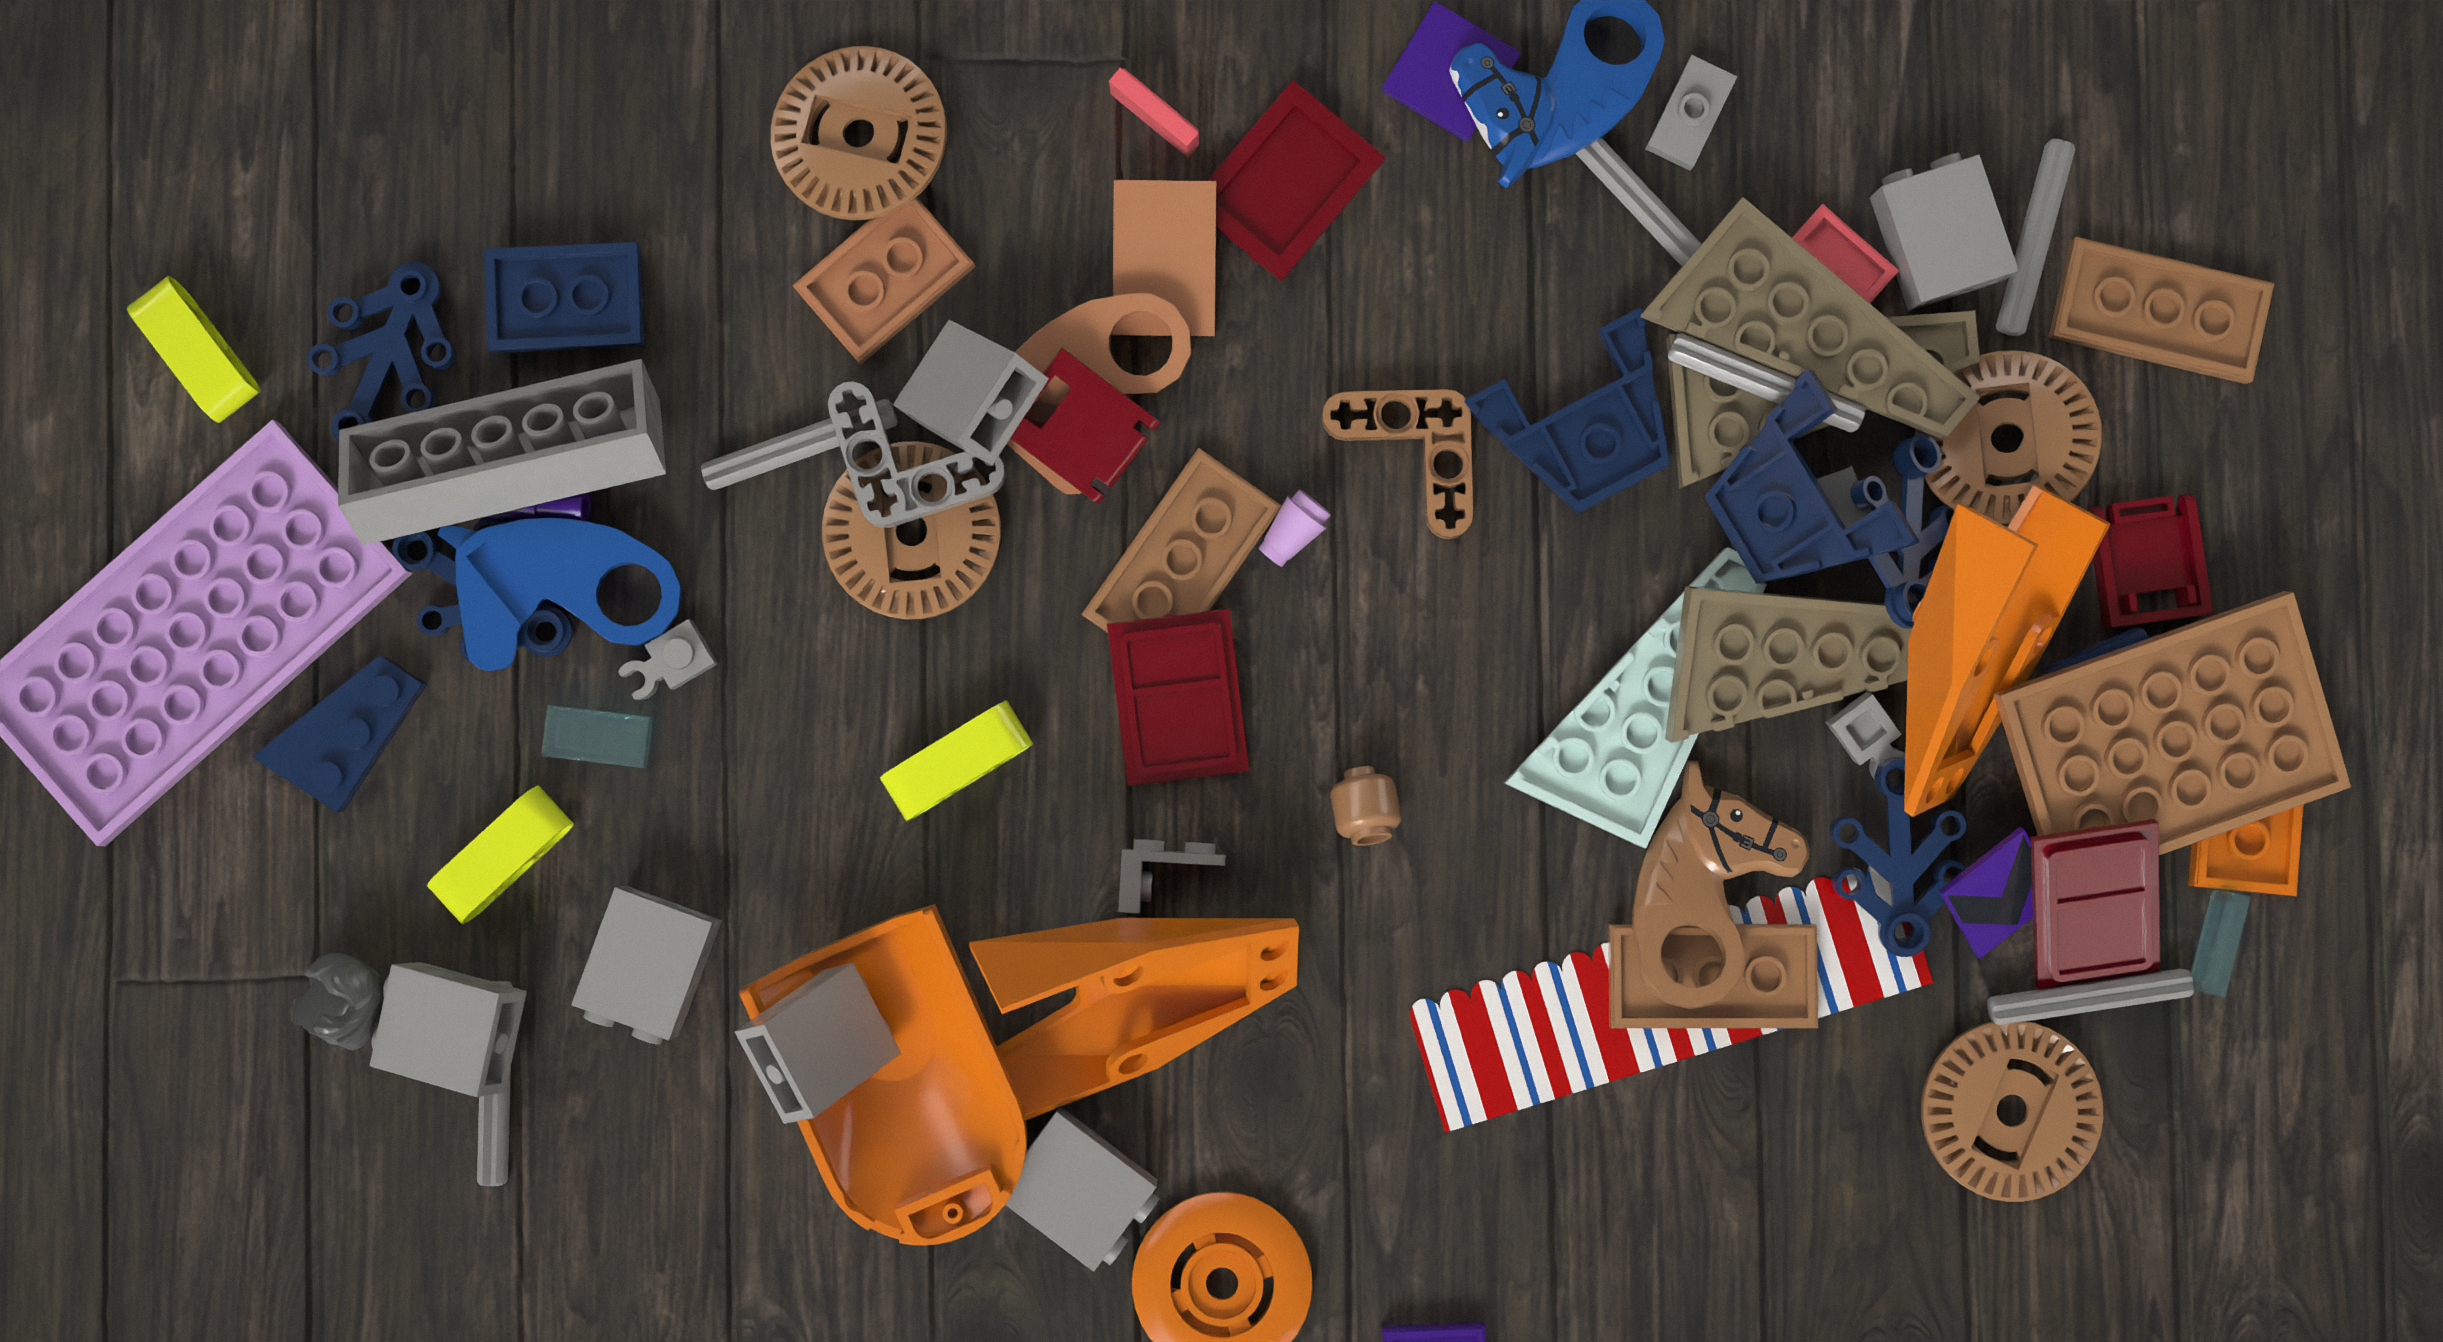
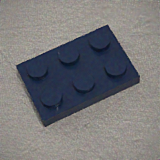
(564, 297)

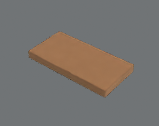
(2161, 310)
(1186, 546)
(1773, 992)

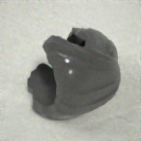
(340, 1000)

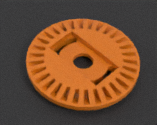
(1227, 1233)

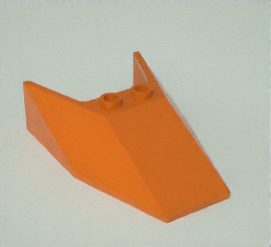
(1985, 630)
(1139, 999)

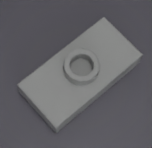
(1691, 112)

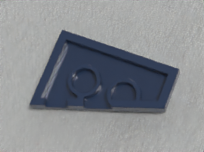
(344, 734)

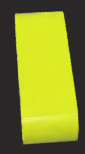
(193, 349)
(956, 760)
(500, 854)

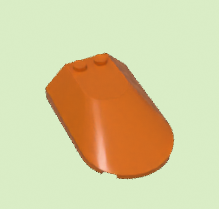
(939, 1129)

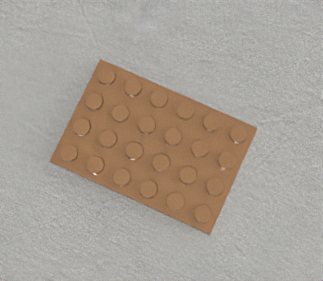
(2179, 729)

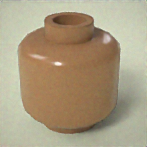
(1365, 806)

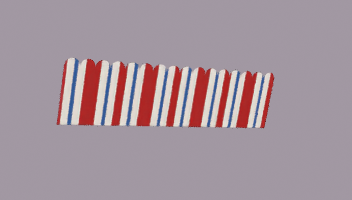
(1555, 1035)

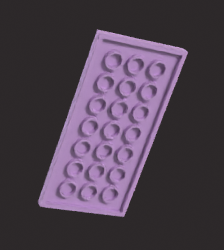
(189, 633)

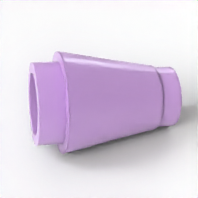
(1294, 527)

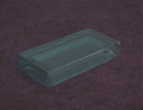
(597, 736)
(2219, 942)

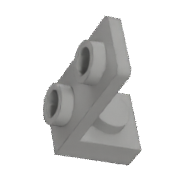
(1137, 884)

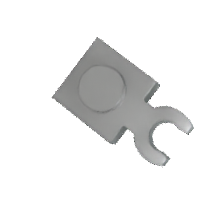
(675, 657)
(1866, 732)

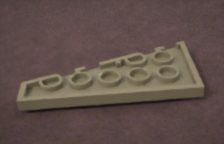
(1786, 310)
(1719, 419)
(1776, 656)

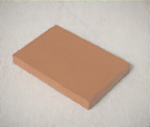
(1166, 249)
(883, 278)

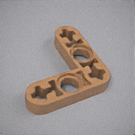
(1435, 440)

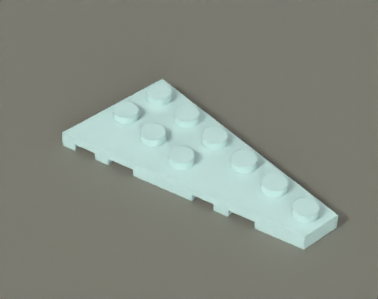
(1611, 750)

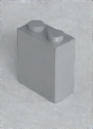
(1943, 230)
(971, 391)
(645, 964)
(447, 1028)
(818, 1043)
(1081, 1190)

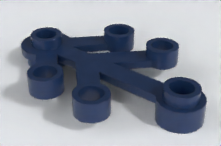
(387, 343)
(445, 568)
(1904, 588)
(1898, 868)

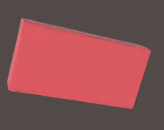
(1154, 112)
(1845, 253)

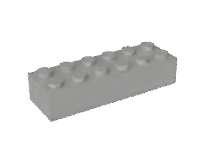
(500, 452)

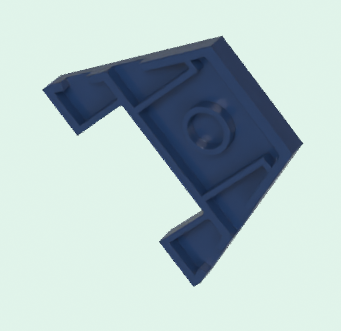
(1597, 441)
(1778, 508)

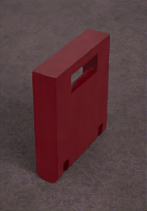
(1088, 430)
(2151, 553)

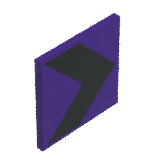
(1993, 893)

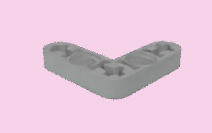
(904, 483)

